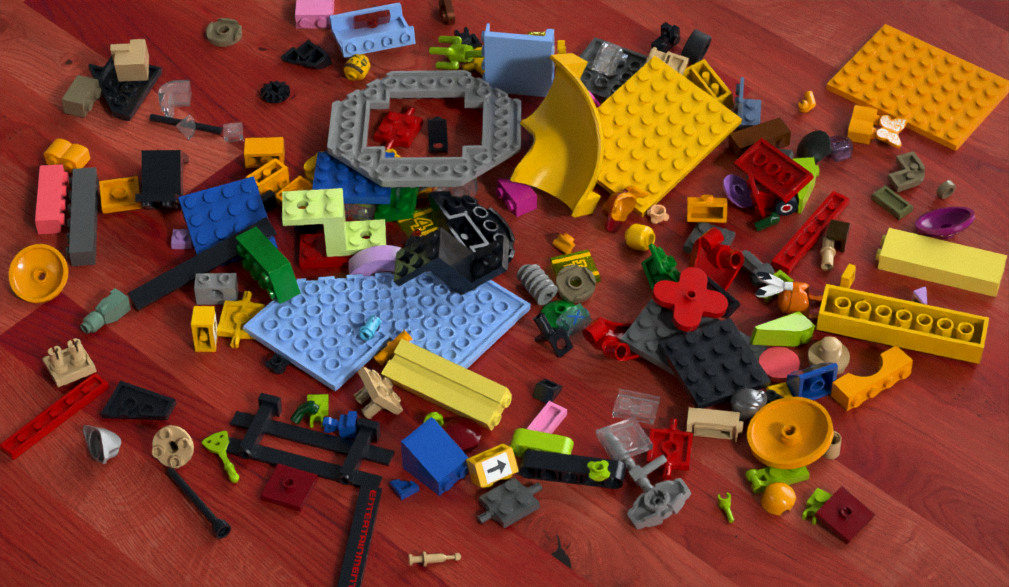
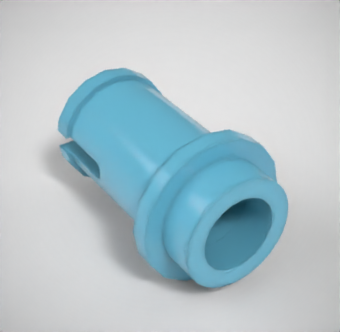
(368, 331)

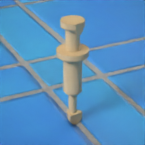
(431, 558)

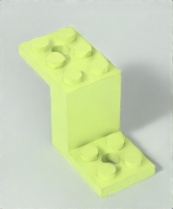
(327, 208)

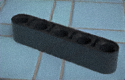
(568, 469)

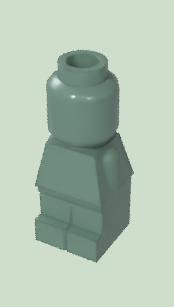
(107, 311)

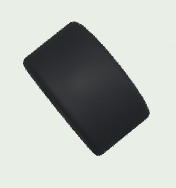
(696, 46)

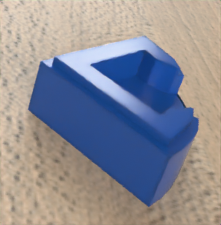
(403, 488)

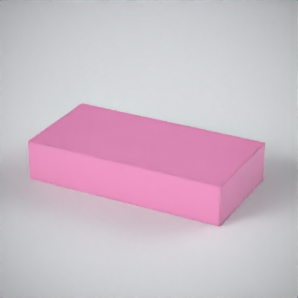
(548, 418)

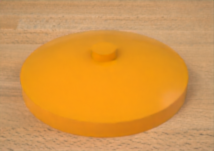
(790, 433)

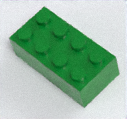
(267, 265)

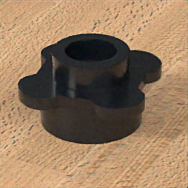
(277, 364)

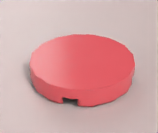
(778, 363)

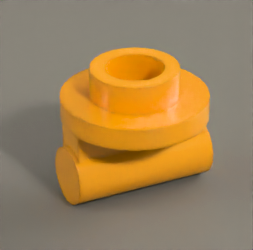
(564, 243)

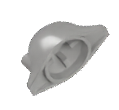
(101, 443)

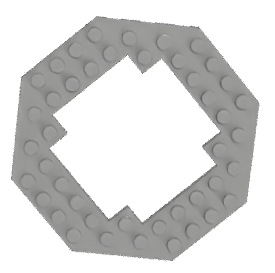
(351, 123)

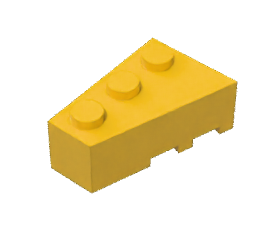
(706, 78)

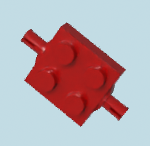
(398, 129)
(674, 445)

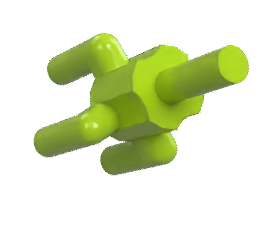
(456, 52)

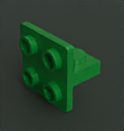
(660, 266)

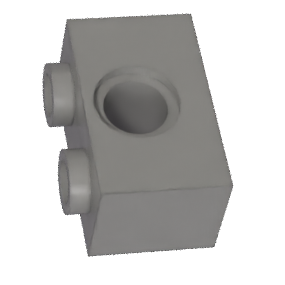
(215, 288)

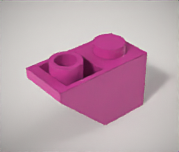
(517, 196)

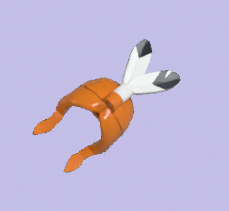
(791, 297)

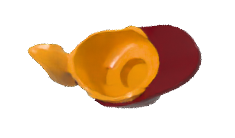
(620, 205)

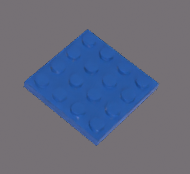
(357, 188)
(221, 213)

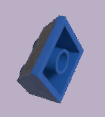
(813, 381)

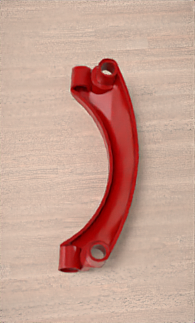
(708, 254)

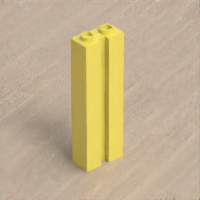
(941, 262)
(447, 384)

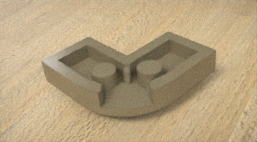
(911, 172)

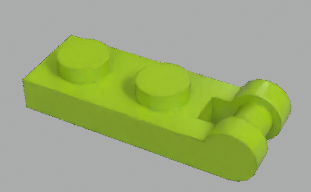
(774, 475)

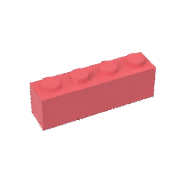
(51, 199)

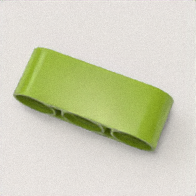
(528, 439)

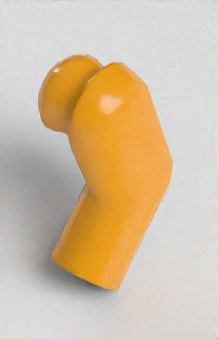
(809, 102)

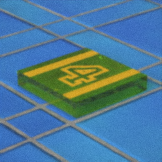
(422, 220)
(580, 258)

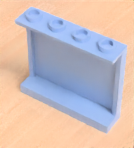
(368, 40)
(518, 62)

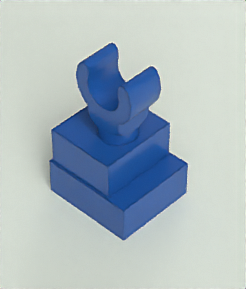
(347, 425)

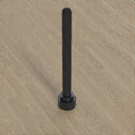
(219, 527)

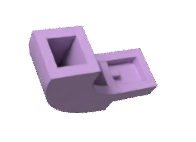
(373, 260)

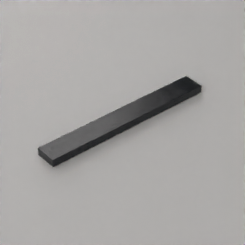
(199, 264)

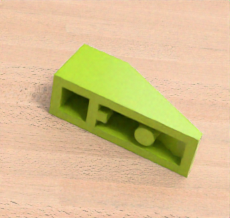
(804, 194)
(784, 331)

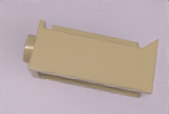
(714, 423)

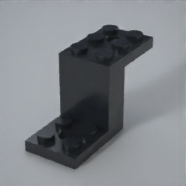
(161, 178)
(451, 261)

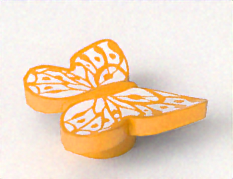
(890, 130)

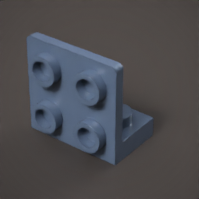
(748, 109)

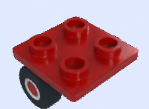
(766, 200)

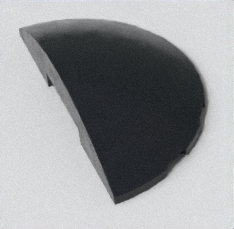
(469, 221)

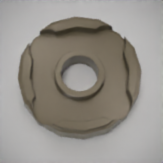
(232, 36)
(572, 293)

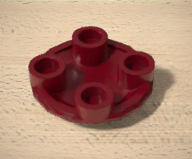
(463, 432)

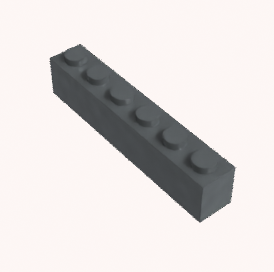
(84, 214)

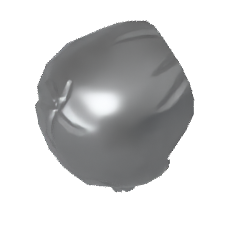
(747, 402)

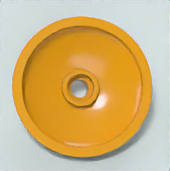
(30, 265)

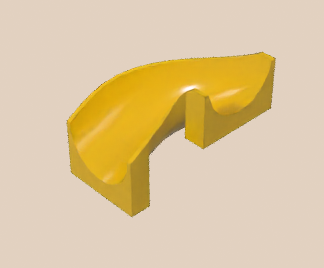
(566, 140)

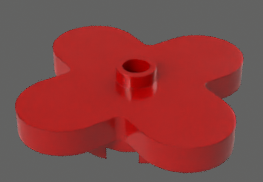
(689, 299)

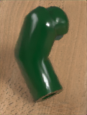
(771, 220)
(304, 408)

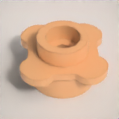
(658, 214)

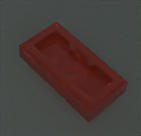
(371, 20)

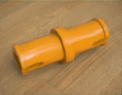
(387, 352)

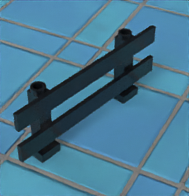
(356, 450)

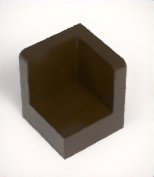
(839, 231)

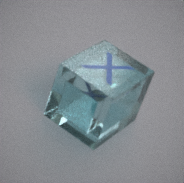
(574, 319)

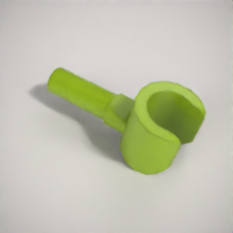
(725, 504)

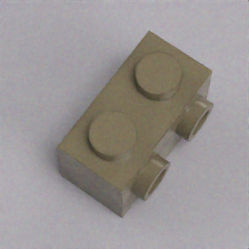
(81, 96)

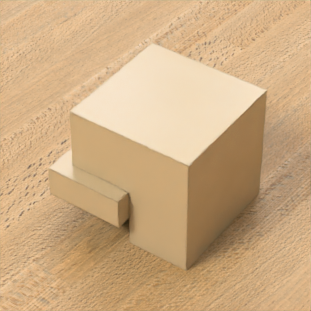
(131, 60)

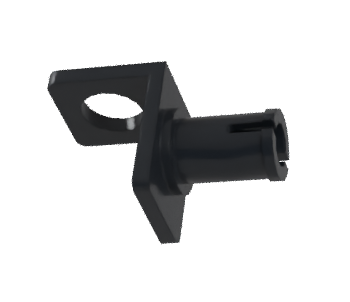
(437, 134)
(552, 335)

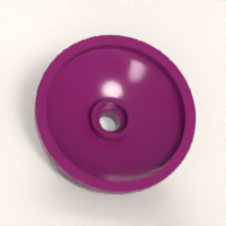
(945, 222)

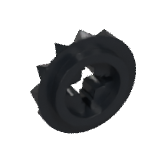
(269, 95)

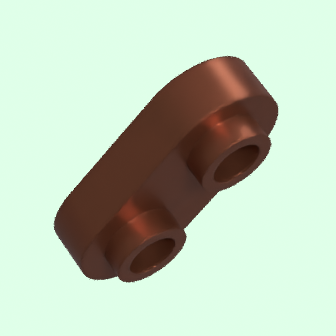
(448, 11)

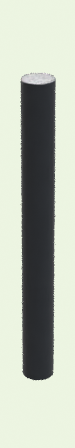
(174, 121)

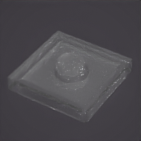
(624, 439)

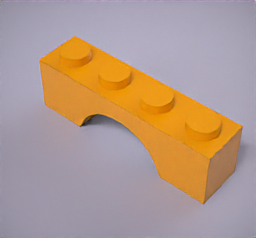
(853, 389)

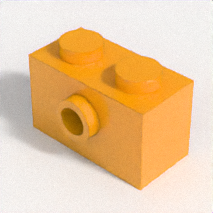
(706, 209)

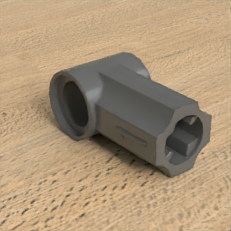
(753, 265)

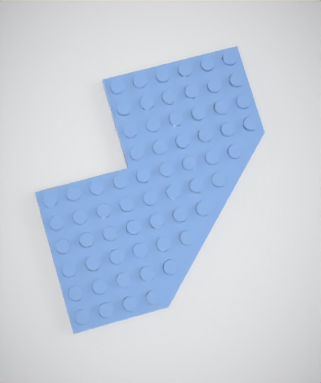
(323, 322)

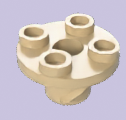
(829, 350)
(172, 446)

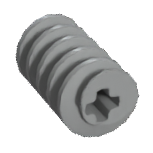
(537, 283)

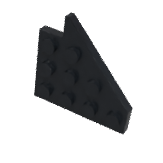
(125, 96)

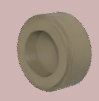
(946, 189)

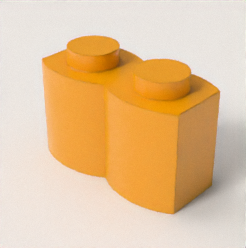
(862, 124)
(70, 155)

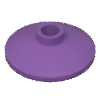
(737, 191)

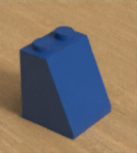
(433, 457)

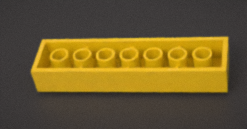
(902, 323)

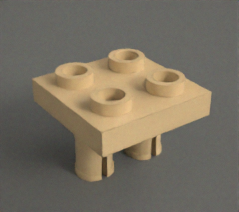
(69, 363)
(380, 392)

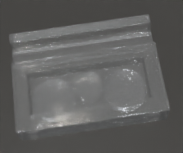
(637, 405)

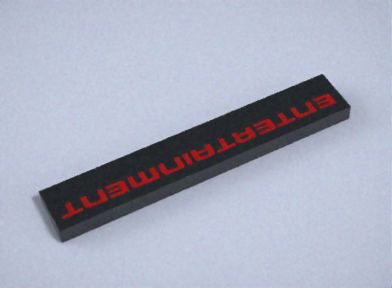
(360, 537)

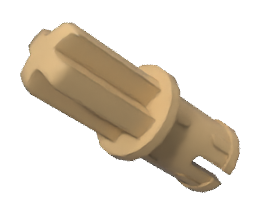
(827, 253)

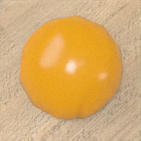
(778, 498)

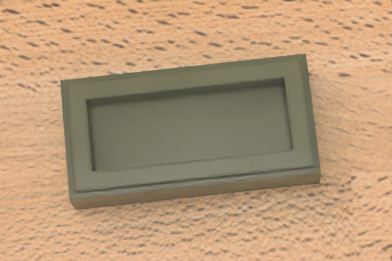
(892, 202)

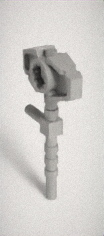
(658, 501)

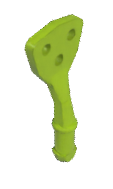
(218, 444)

